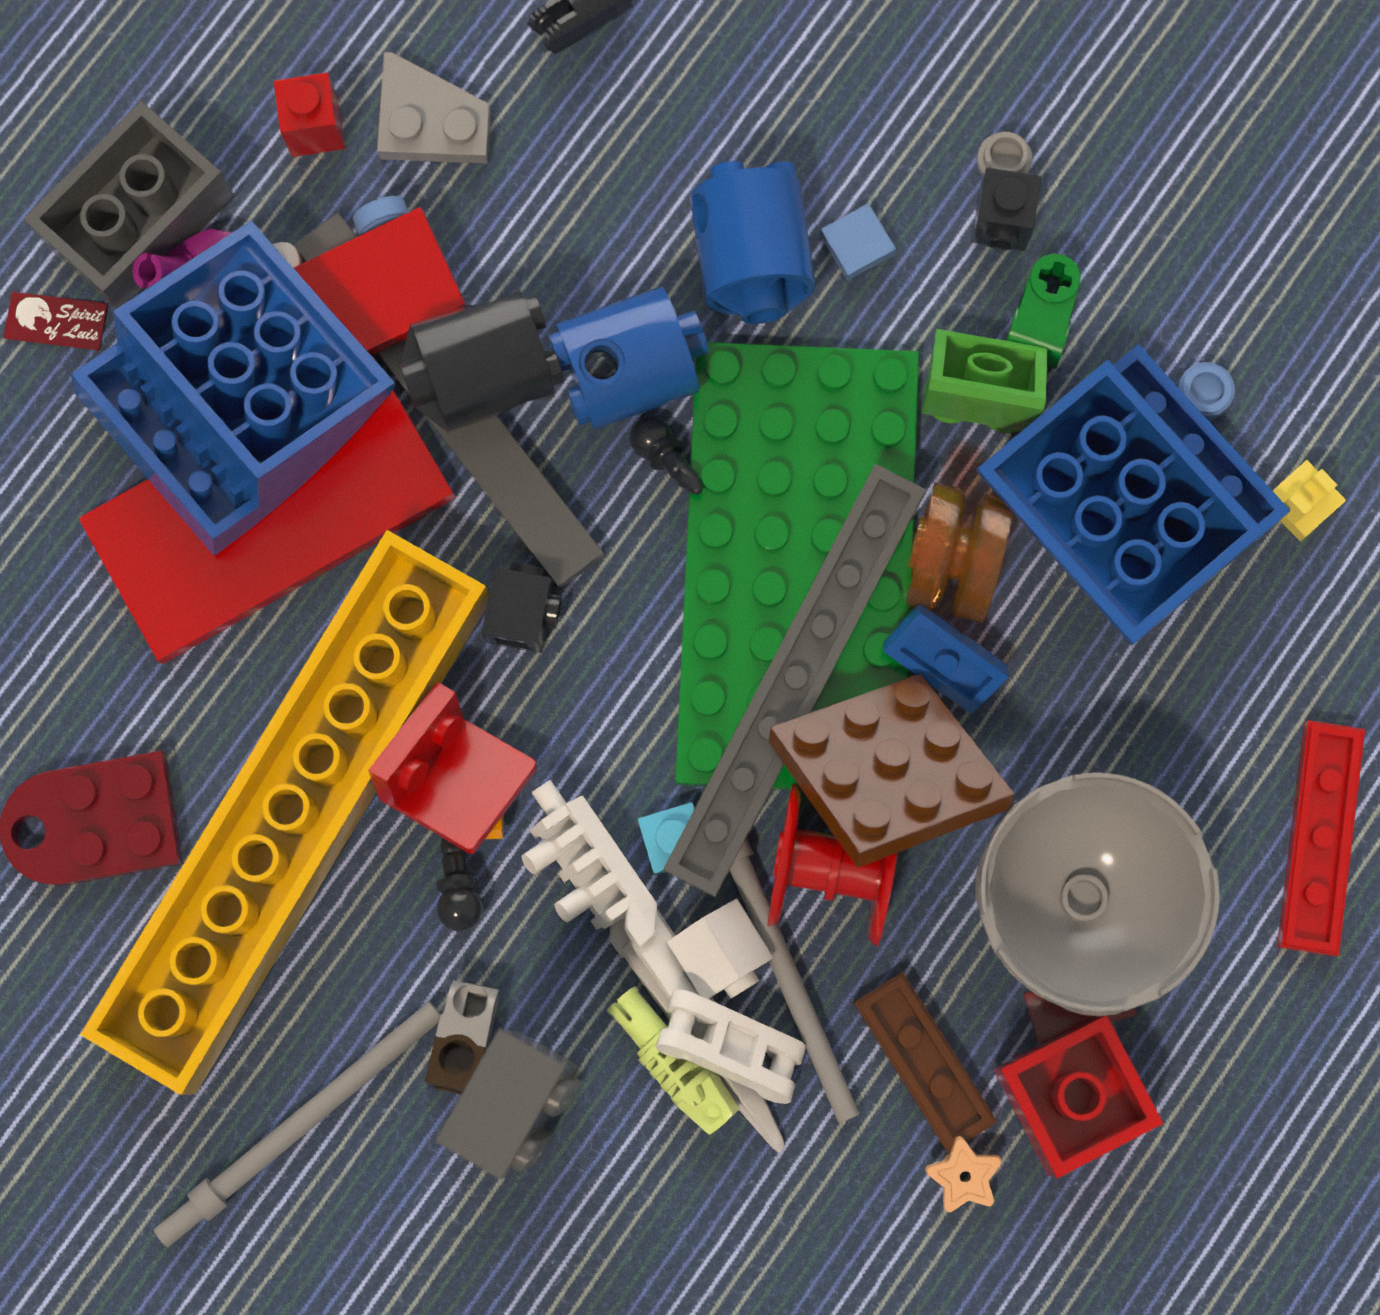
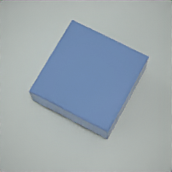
(857, 242)

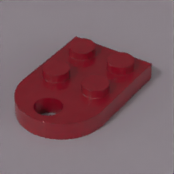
(96, 820)

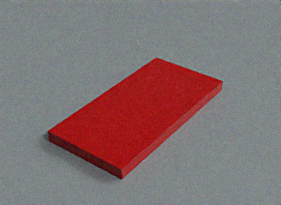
(188, 595)

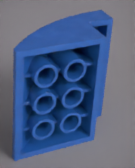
(231, 385)
(1133, 492)

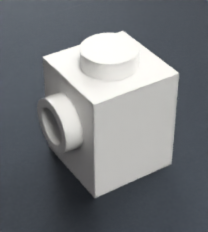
(721, 951)

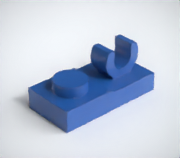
(946, 658)

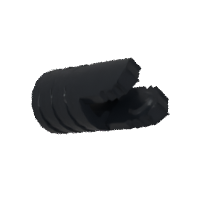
(572, 20)

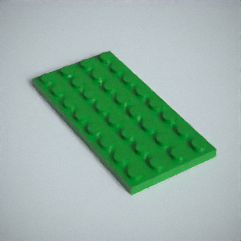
(780, 462)

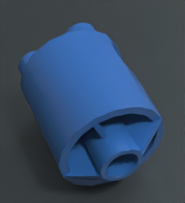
(752, 241)
(647, 347)

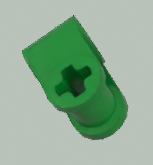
(1043, 316)

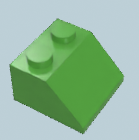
(985, 381)

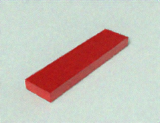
(1321, 838)

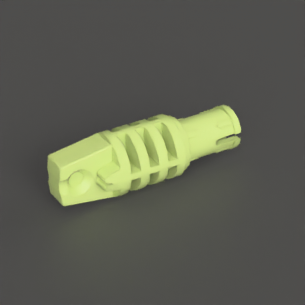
(691, 1087)

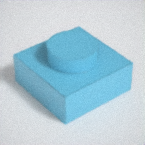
(662, 833)

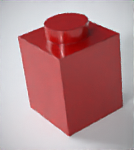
(309, 114)

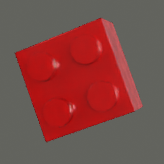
(1077, 1096)

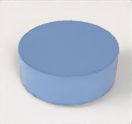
(378, 213)
(1208, 388)

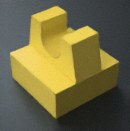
(1309, 497)

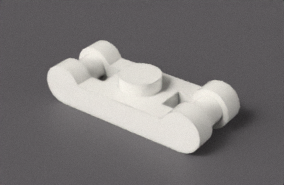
(731, 1045)

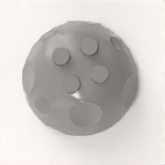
(1098, 893)

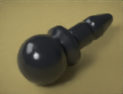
(654, 440)
(459, 904)

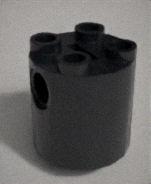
(479, 361)

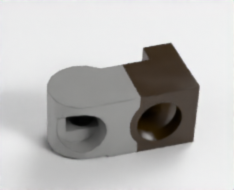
(462, 1036)

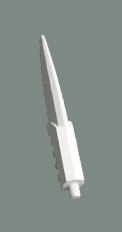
(622, 901)

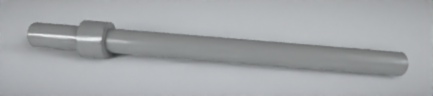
(793, 988)
(210, 1196)

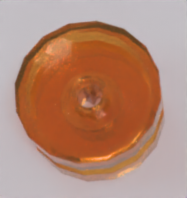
(958, 552)

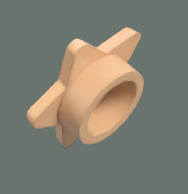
(948, 1173)

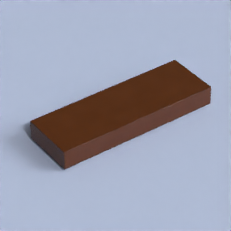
(924, 1061)

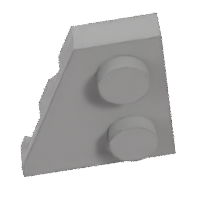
(429, 117)

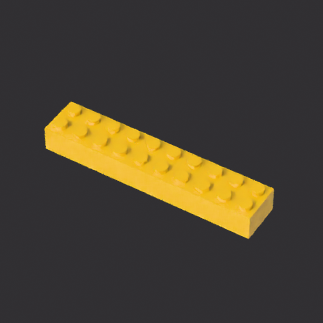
(285, 817)

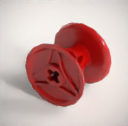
(821, 864)

